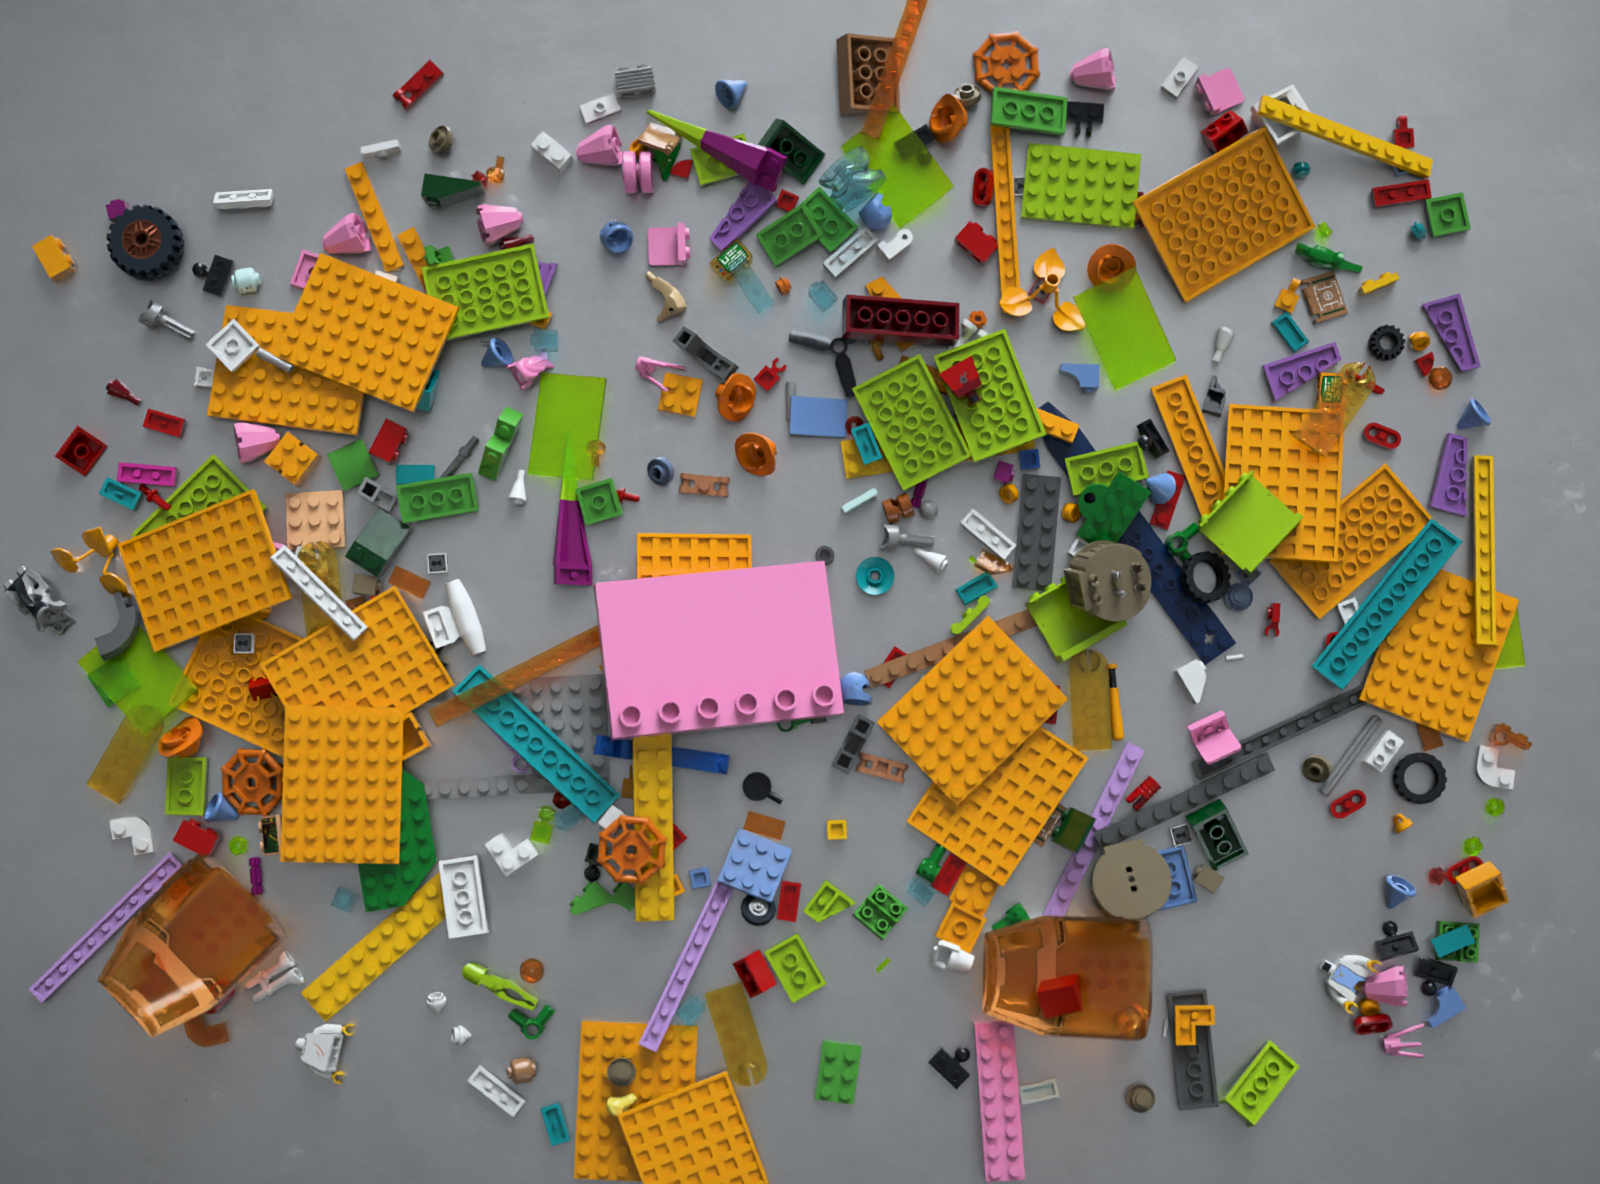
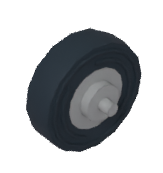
(757, 911)

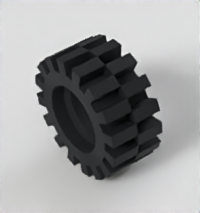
(1392, 332)

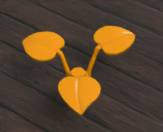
(1051, 268)
(104, 547)

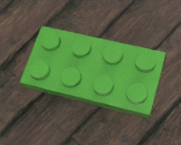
(1028, 111)
(437, 497)

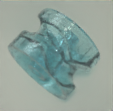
(852, 180)

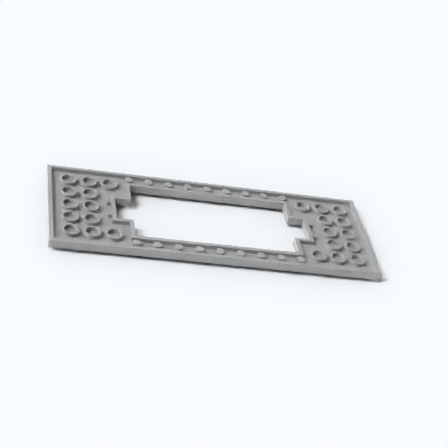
(571, 709)

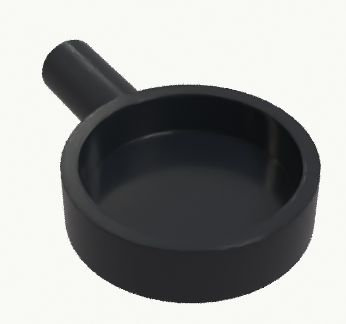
(758, 787)

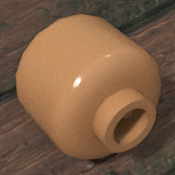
(521, 1070)

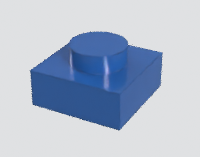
(1029, 459)

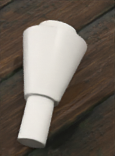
(1224, 338)
(518, 495)
(936, 561)

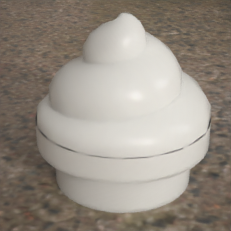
(436, 1001)
(459, 1035)

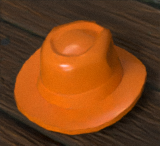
(947, 118)
(1109, 262)
(735, 397)
(756, 453)
(182, 739)

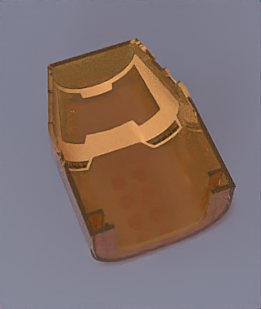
(189, 947)
(1107, 954)

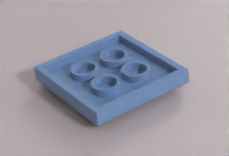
(754, 865)

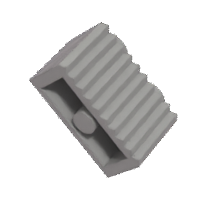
(635, 81)

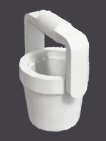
(957, 961)

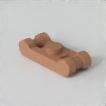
(704, 485)
(881, 767)

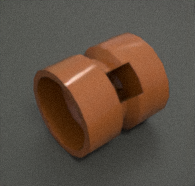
(898, 508)

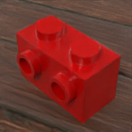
(1224, 131)
(976, 242)
(388, 441)
(196, 837)
(754, 973)

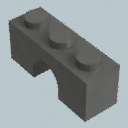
(853, 744)

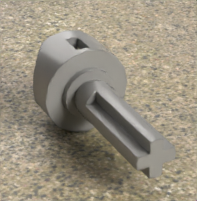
(154, 316)
(893, 537)

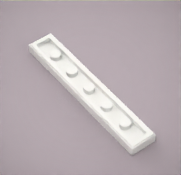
(318, 593)

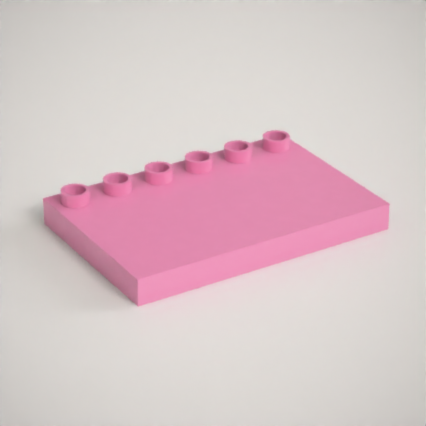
(717, 650)

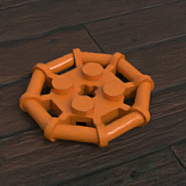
(1010, 54)
(254, 771)
(631, 861)

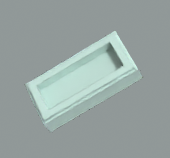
(859, 501)
(1038, 1091)

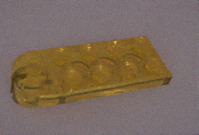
(1336, 408)
(327, 571)
(1090, 702)
(123, 760)
(737, 1033)

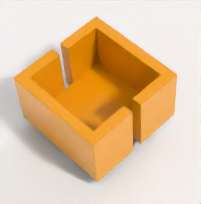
(292, 459)
(413, 739)
(1482, 889)

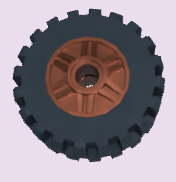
(140, 258)

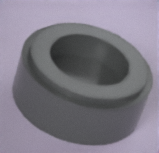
(825, 554)

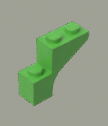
(499, 443)
(597, 895)

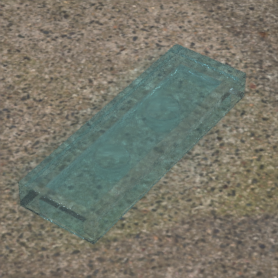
(750, 284)

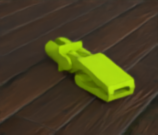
(478, 975)

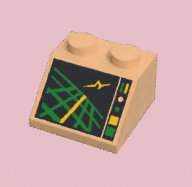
(271, 834)

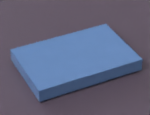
(818, 416)
(1182, 885)

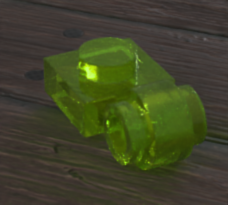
(542, 830)

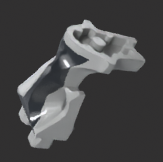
(44, 611)

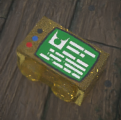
(726, 257)

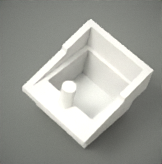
(1278, 132)

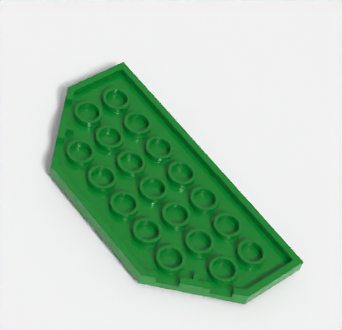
(393, 884)

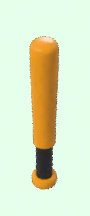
(1116, 716)

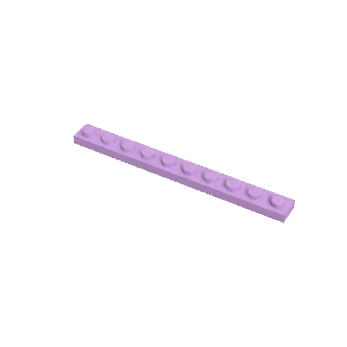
(1103, 813)
(105, 928)
(686, 966)

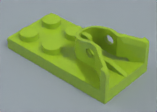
(1104, 464)
(1260, 1083)

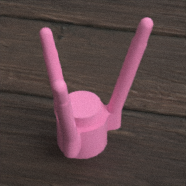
(647, 365)
(1392, 1045)

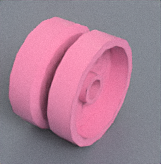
(637, 172)

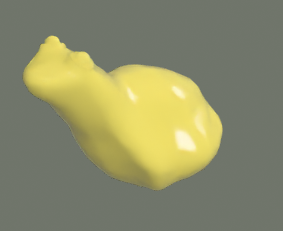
(620, 1104)

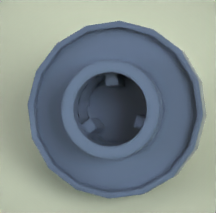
(660, 471)
(1238, 597)

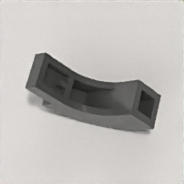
(704, 355)
(123, 635)

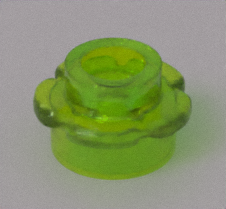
(1324, 230)
(1500, 807)
(237, 850)
(1473, 851)

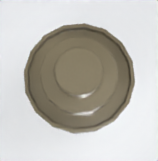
(967, 94)
(440, 139)
(1317, 768)
(621, 1072)
(1140, 1098)

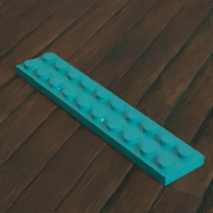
(1386, 604)
(542, 750)

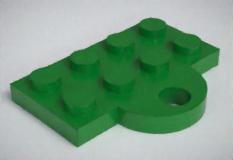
(1111, 509)

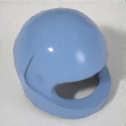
(875, 214)
(616, 236)
(852, 690)

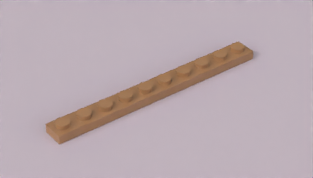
(935, 653)

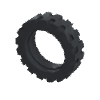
(1189, 585)
(1440, 778)

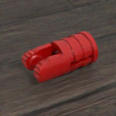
(1146, 790)

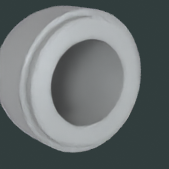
(928, 510)

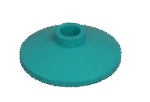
(884, 571)

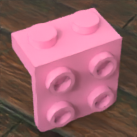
(1219, 91)
(668, 245)
(1213, 738)

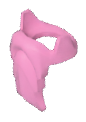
(529, 369)

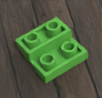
(352, 464)
(880, 912)
(1467, 953)

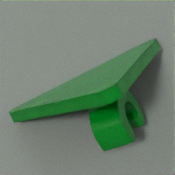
(666, 162)

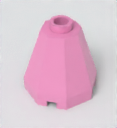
(1095, 71)
(601, 148)
(497, 222)
(347, 237)
(254, 441)
(1387, 987)

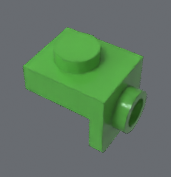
(435, 256)

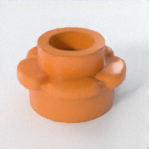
(783, 286)
(978, 314)

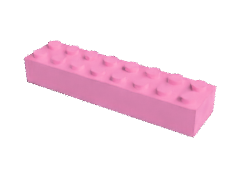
(999, 1101)

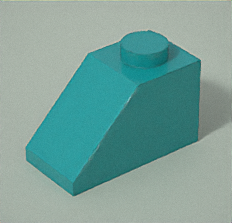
(429, 393)

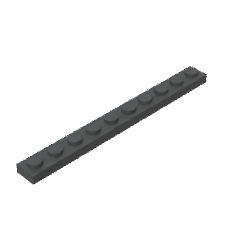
(1284, 731)
(1184, 801)

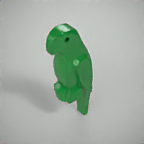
(1326, 258)

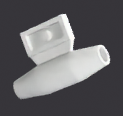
(456, 621)

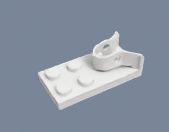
(463, 897)

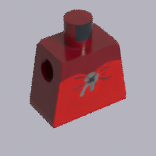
(963, 380)

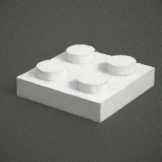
(233, 345)

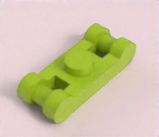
(970, 615)

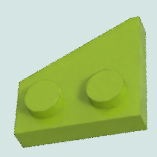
(827, 902)

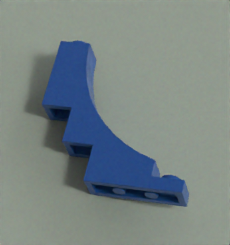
(681, 757)

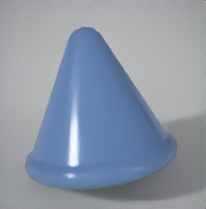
(730, 92)
(497, 354)
(1473, 416)
(1161, 487)
(219, 810)
(1398, 891)

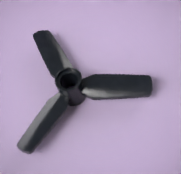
(823, 344)

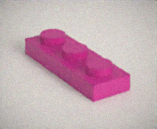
(147, 474)

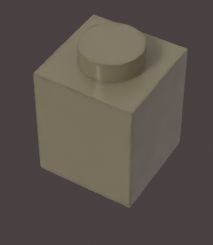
(366, 585)
(1207, 878)

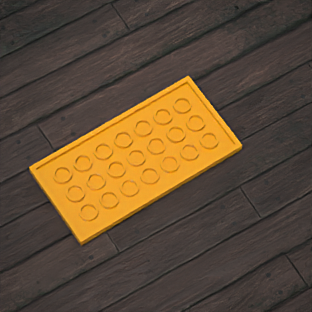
(1373, 527)

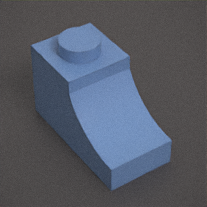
(1083, 374)
(1446, 1006)

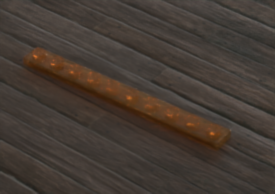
(893, 68)
(515, 677)

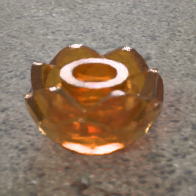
(1437, 383)
(530, 964)

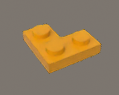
(1187, 1017)

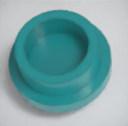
(1301, 169)
(1418, 230)

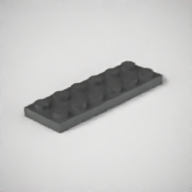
(1036, 532)
(1193, 1063)

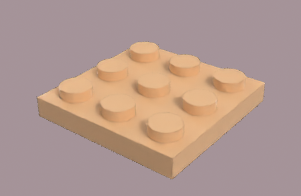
(315, 518)

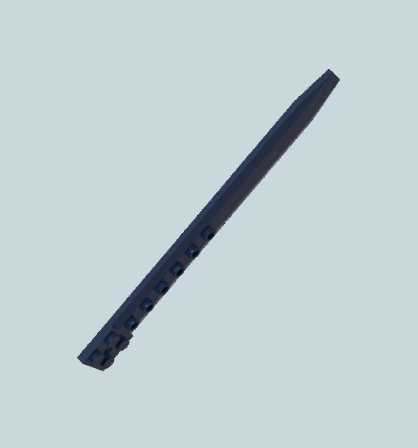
(1189, 617)

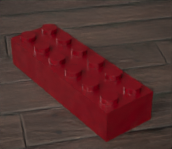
(900, 320)

